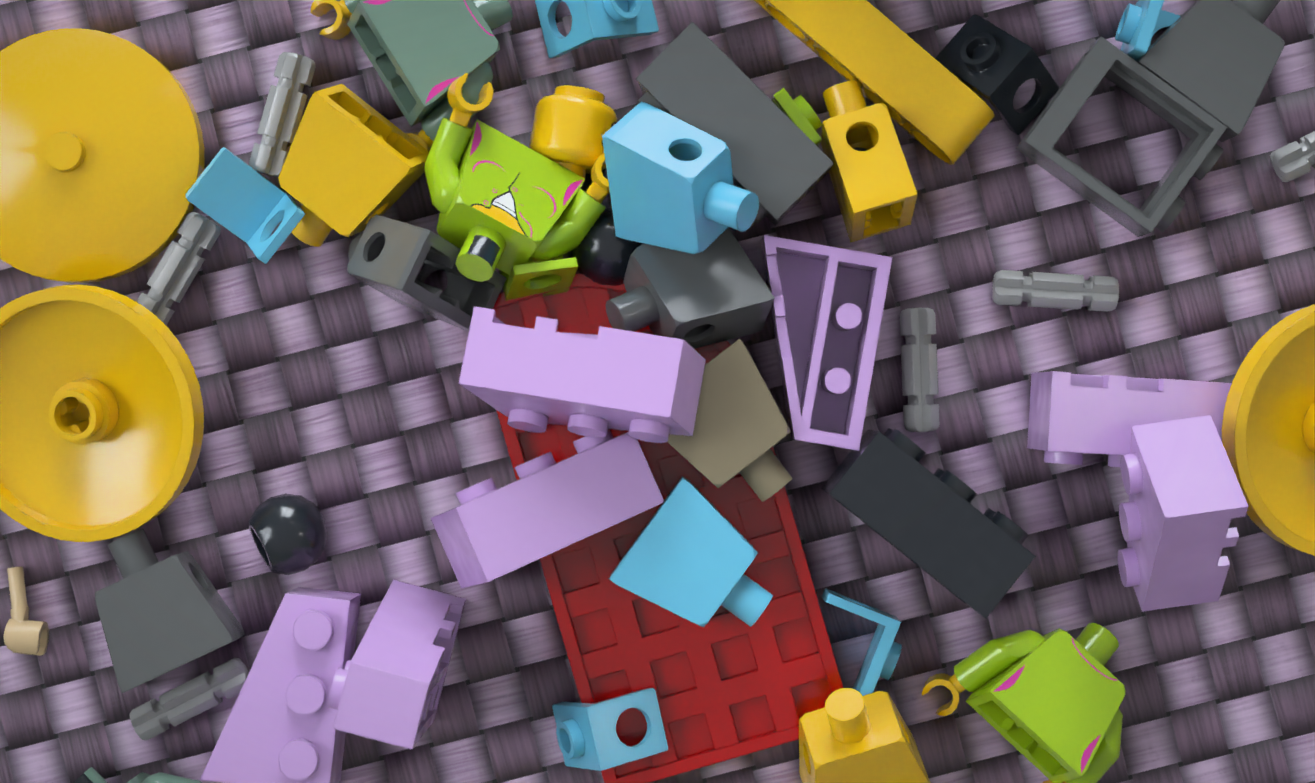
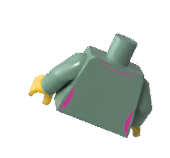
(423, 49)

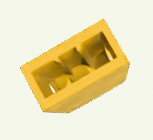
(346, 165)
(871, 184)
(858, 742)

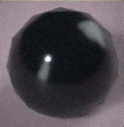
(603, 254)
(288, 533)

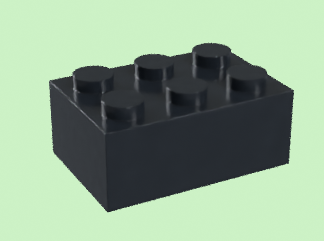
(931, 519)

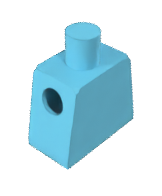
(672, 182)
(692, 561)

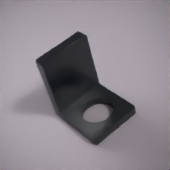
(996, 67)

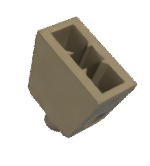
(736, 426)

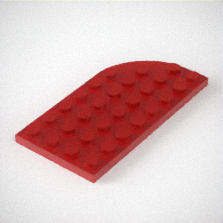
(716, 685)

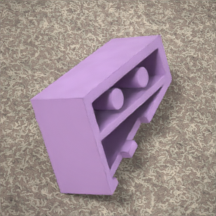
(825, 334)
(583, 379)
(1096, 412)
(546, 507)
(1177, 513)
(399, 667)
(281, 715)

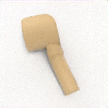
(22, 634)

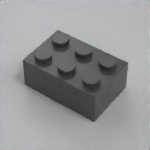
(712, 94)

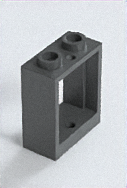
(1195, 159)

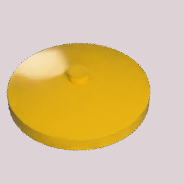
(91, 155)
(93, 413)
(1272, 431)

